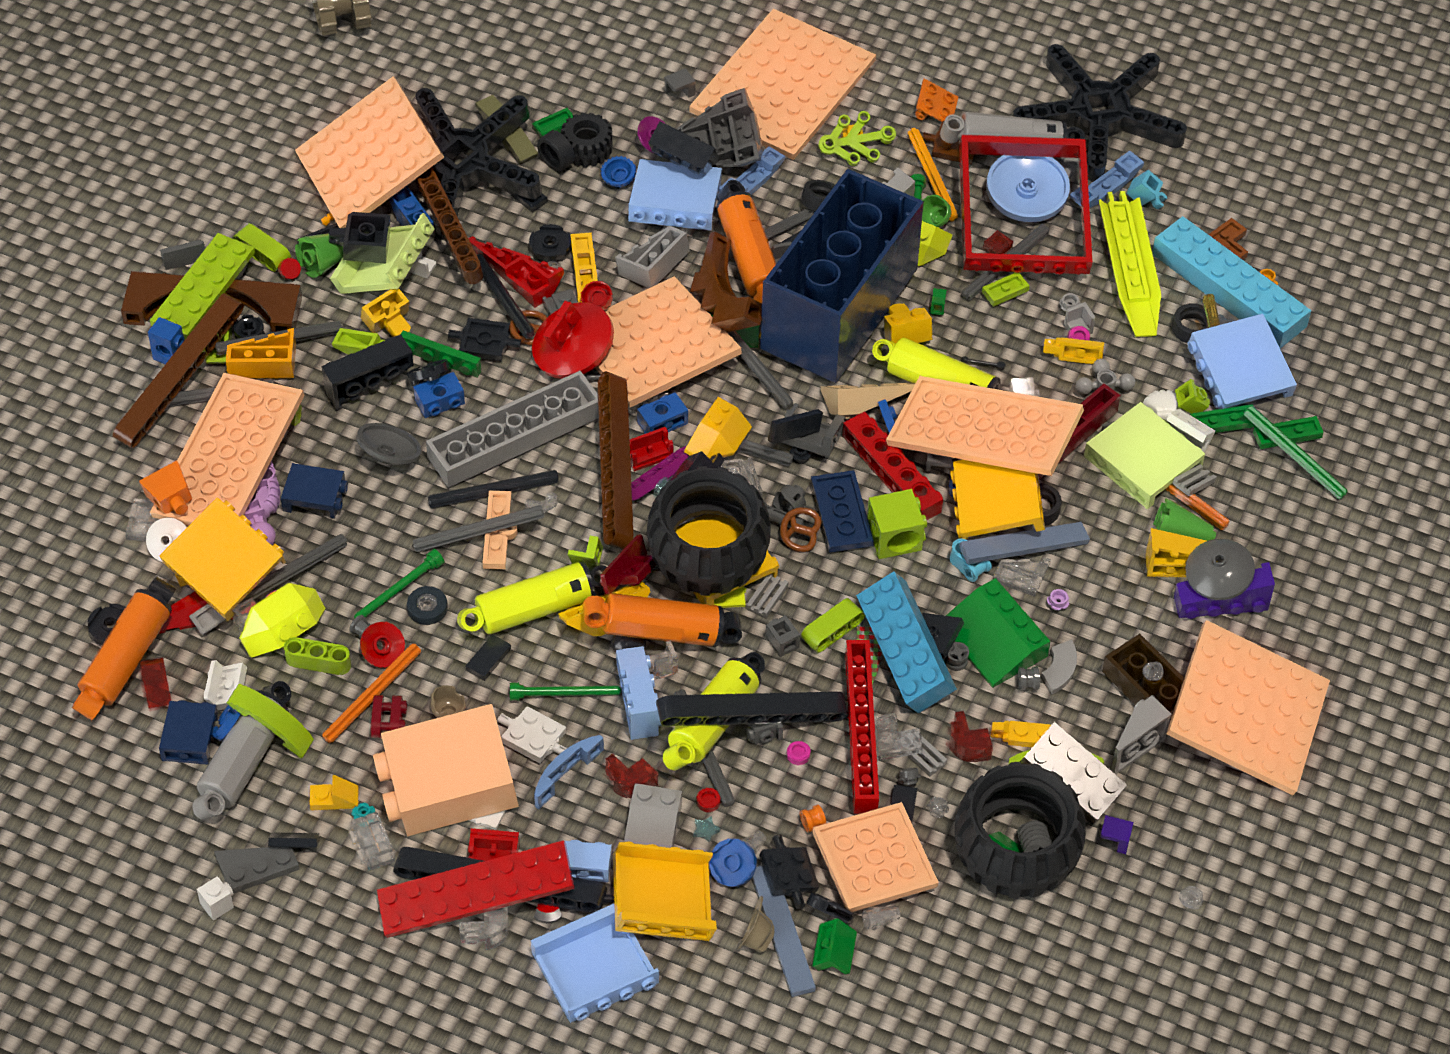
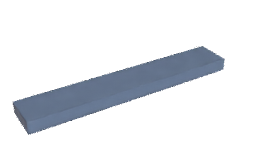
(1024, 542)
(785, 937)

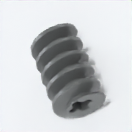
(1033, 836)

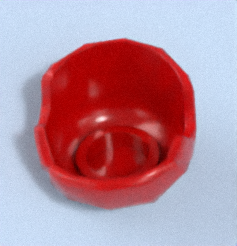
(597, 293)

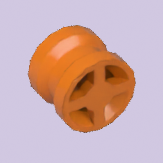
(812, 818)

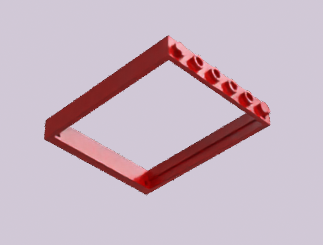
(1024, 147)

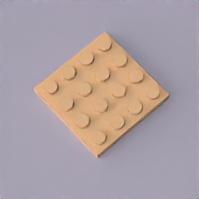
(875, 857)

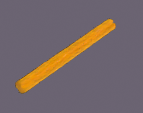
(930, 169)

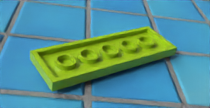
(205, 282)

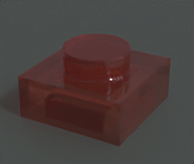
(998, 243)

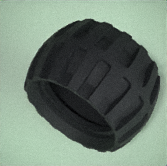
(713, 493)
(1027, 789)

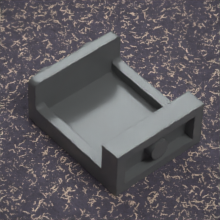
(819, 442)

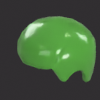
(936, 210)

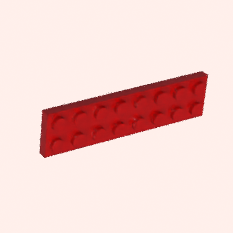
(475, 889)

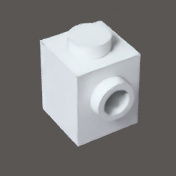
(215, 897)

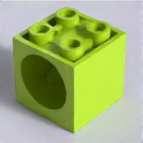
(896, 523)

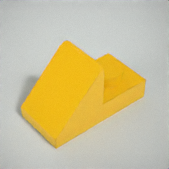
(338, 795)

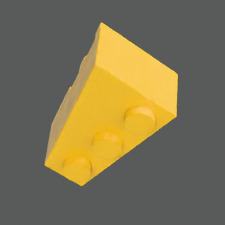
(1168, 553)

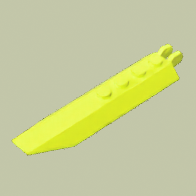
(1132, 262)

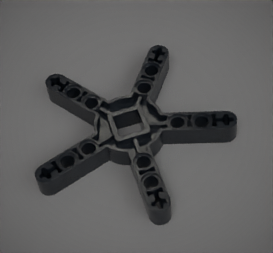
(1113, 95)
(476, 145)

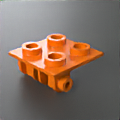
(935, 102)

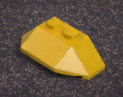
(719, 431)
(575, 617)

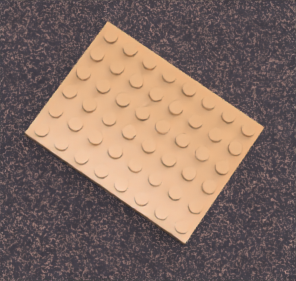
(791, 78)

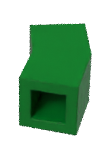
(938, 301)

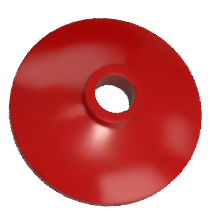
(392, 642)

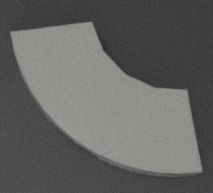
(1062, 668)

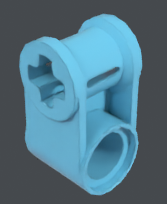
(970, 571)

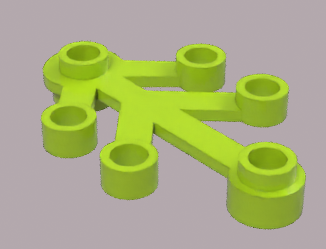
(854, 140)

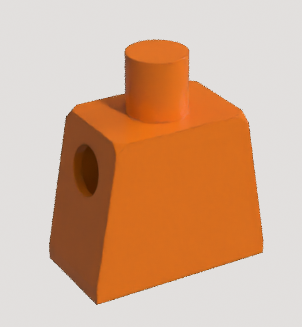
(167, 489)

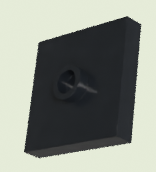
(943, 630)

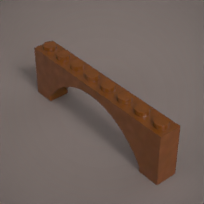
(274, 302)

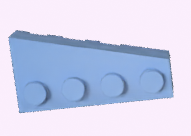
(638, 692)

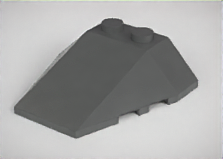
(730, 128)

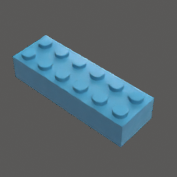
(906, 642)

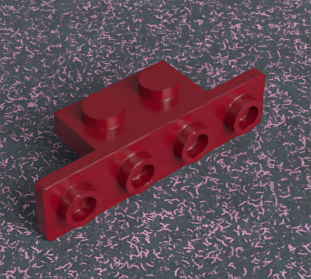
(628, 567)

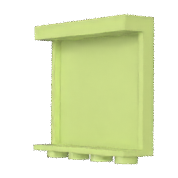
(403, 250)
(1142, 453)

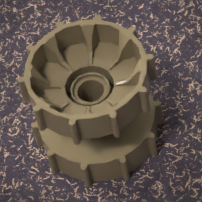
(327, 10)

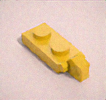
(1074, 349)
(1018, 733)

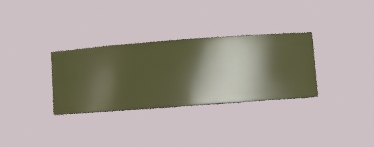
(517, 141)

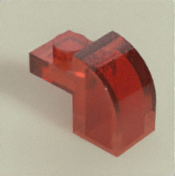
(155, 682)
(969, 744)
(625, 778)

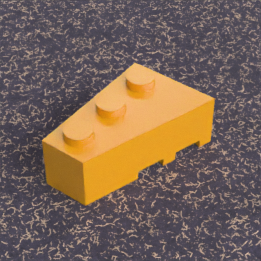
(264, 357)

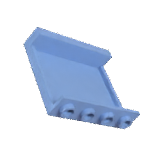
(673, 195)
(1241, 362)
(593, 964)

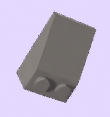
(1142, 733)
(653, 816)

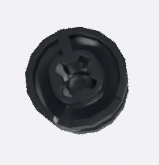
(248, 326)

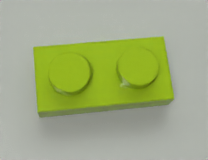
(1005, 289)

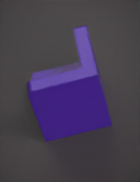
(1117, 830)

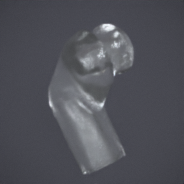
(547, 504)

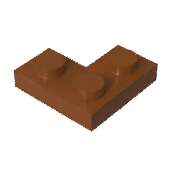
(1229, 234)

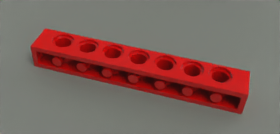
(861, 726)

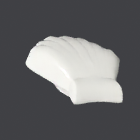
(1162, 402)

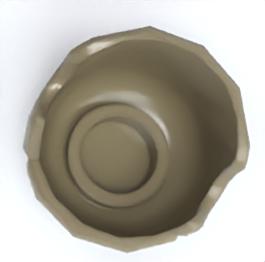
(446, 701)

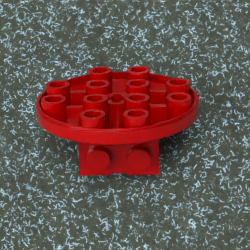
(573, 339)

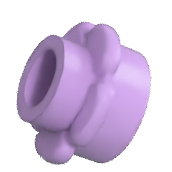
(1058, 595)

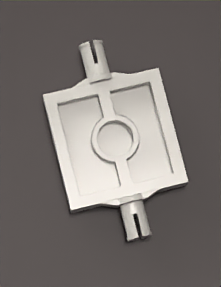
(533, 734)

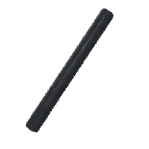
(505, 299)
(482, 491)

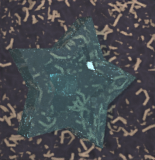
(705, 829)

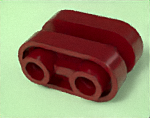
(396, 707)

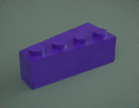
(1253, 599)

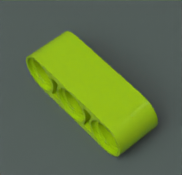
(267, 250)
(832, 625)
(327, 656)

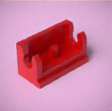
(650, 449)
(492, 844)

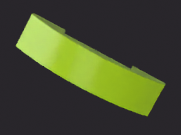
(273, 717)

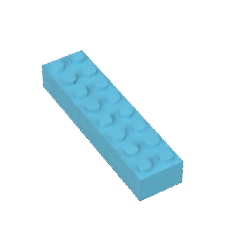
(1230, 279)

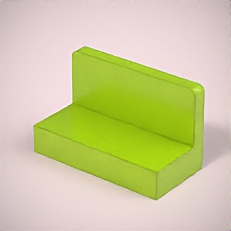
(592, 555)

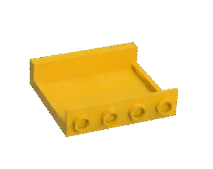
(994, 498)
(715, 532)
(222, 557)
(662, 891)

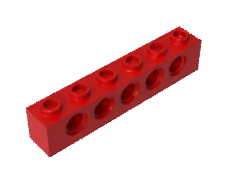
(890, 463)

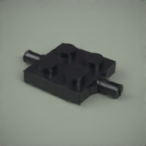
(485, 338)
(789, 871)

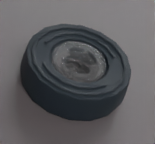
(427, 595)

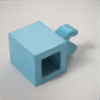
(1147, 188)

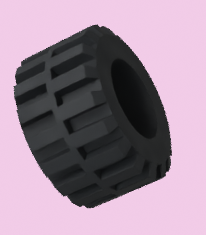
(589, 138)

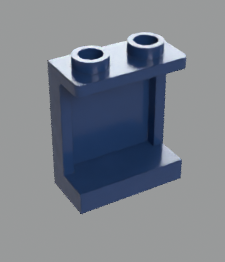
(314, 489)
(188, 732)

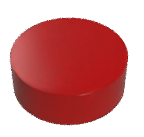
(289, 268)
(708, 800)

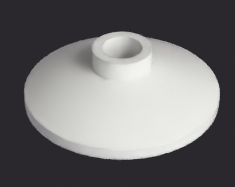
(163, 527)

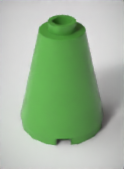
(317, 254)
(1180, 521)

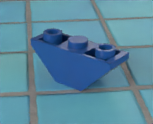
(407, 207)

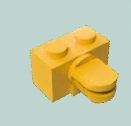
(387, 313)
(908, 324)

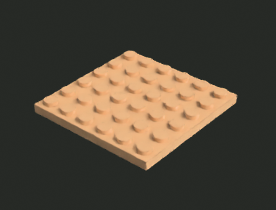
(369, 152)
(663, 340)
(1248, 707)

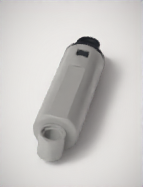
(1001, 125)
(237, 759)

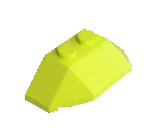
(932, 243)
(280, 617)

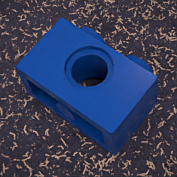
(164, 339)
(439, 395)
(665, 412)

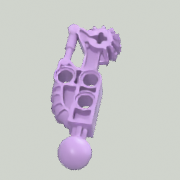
(264, 503)

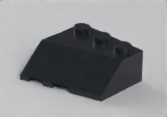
(683, 149)

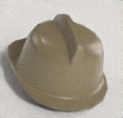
(759, 930)

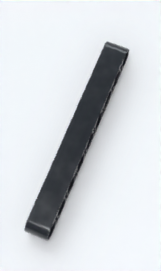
(751, 708)
(420, 863)

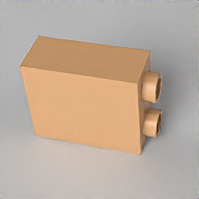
(446, 771)

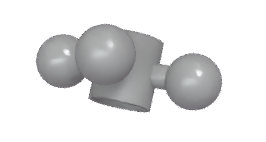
(1104, 376)

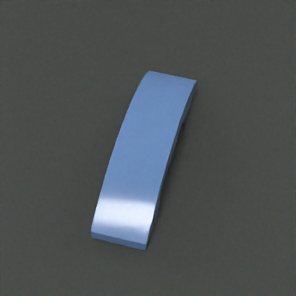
(761, 171)
(1112, 181)
(583, 750)

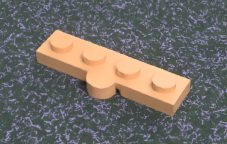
(496, 542)

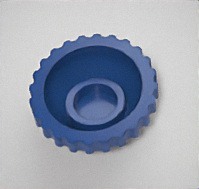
(618, 171)

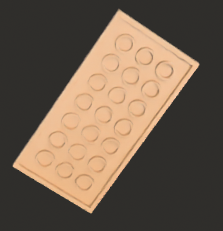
(985, 425)
(234, 443)

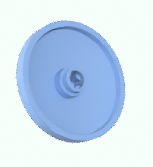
(1027, 187)

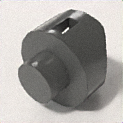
(792, 495)

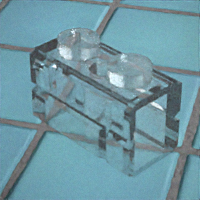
(372, 841)

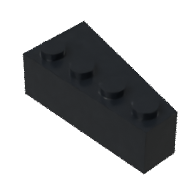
(365, 370)

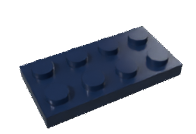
(842, 511)

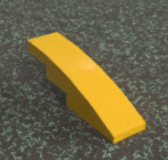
(583, 261)

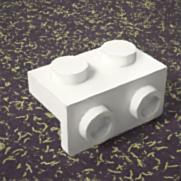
(222, 682)

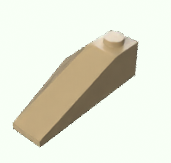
(851, 400)

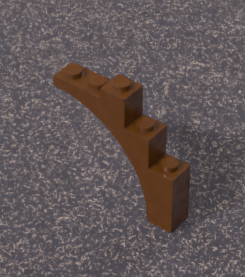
(715, 289)

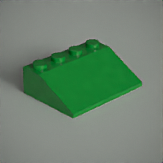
(998, 633)

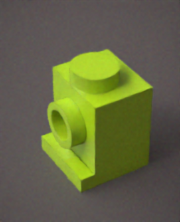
(1191, 397)

